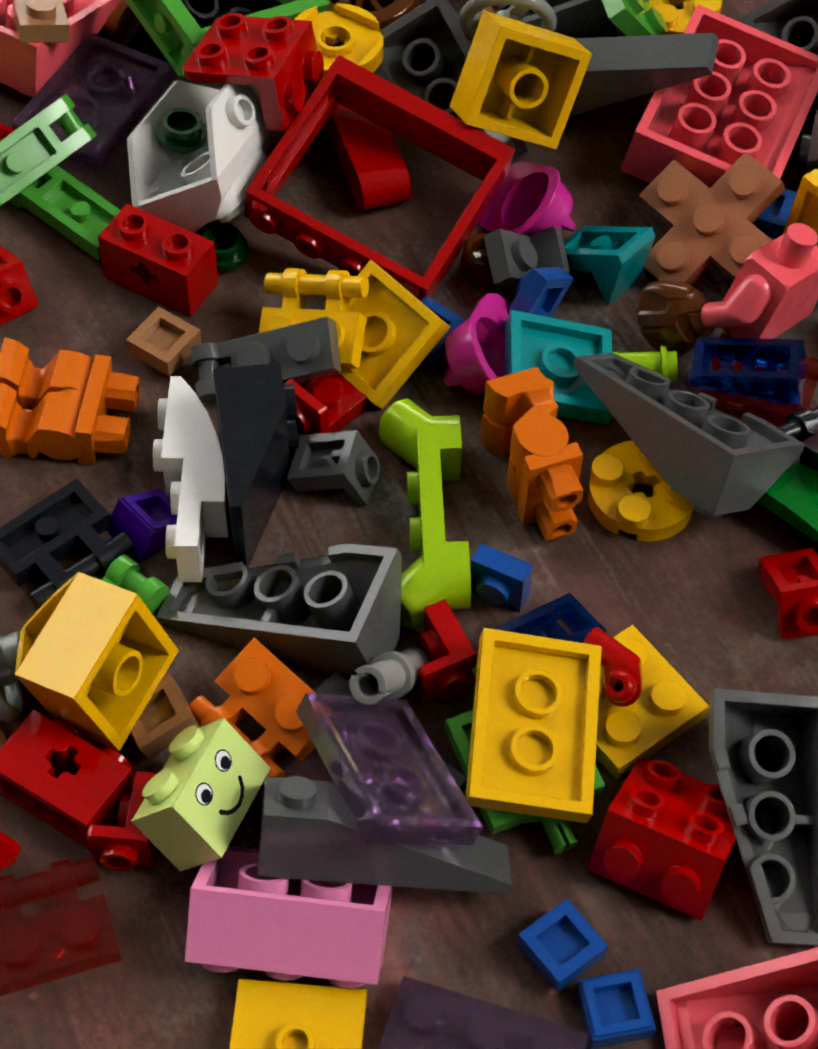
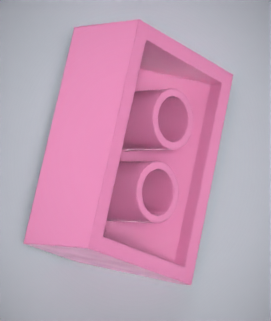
(285, 923)

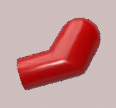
(621, 669)

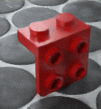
(264, 53)
(665, 837)

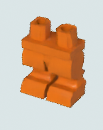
(63, 405)
(541, 463)

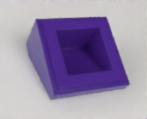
(144, 521)

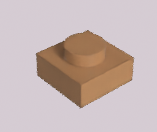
(40, 21)
(163, 341)
(162, 718)

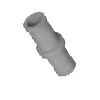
(387, 676)

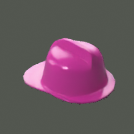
(530, 201)
(478, 346)

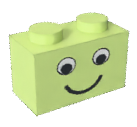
(200, 794)

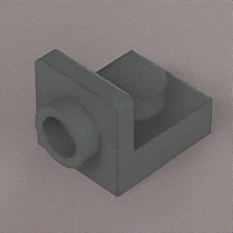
(515, 254)
(335, 462)

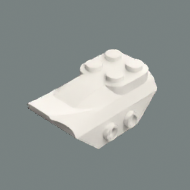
(209, 181)

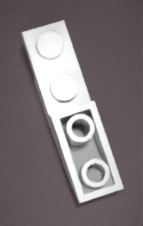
(192, 477)

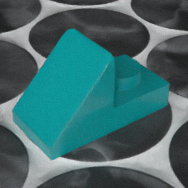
(612, 256)

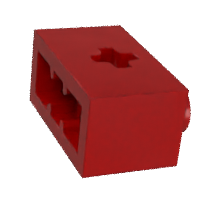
(158, 259)
(62, 776)

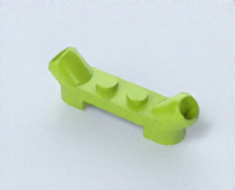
(435, 451)

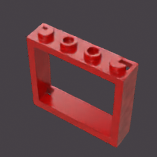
(408, 118)

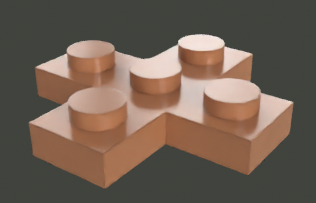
(708, 222)

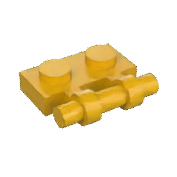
(338, 288)

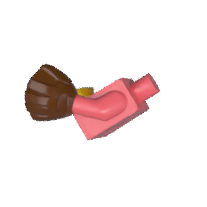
(766, 298)

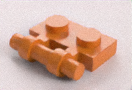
(270, 694)

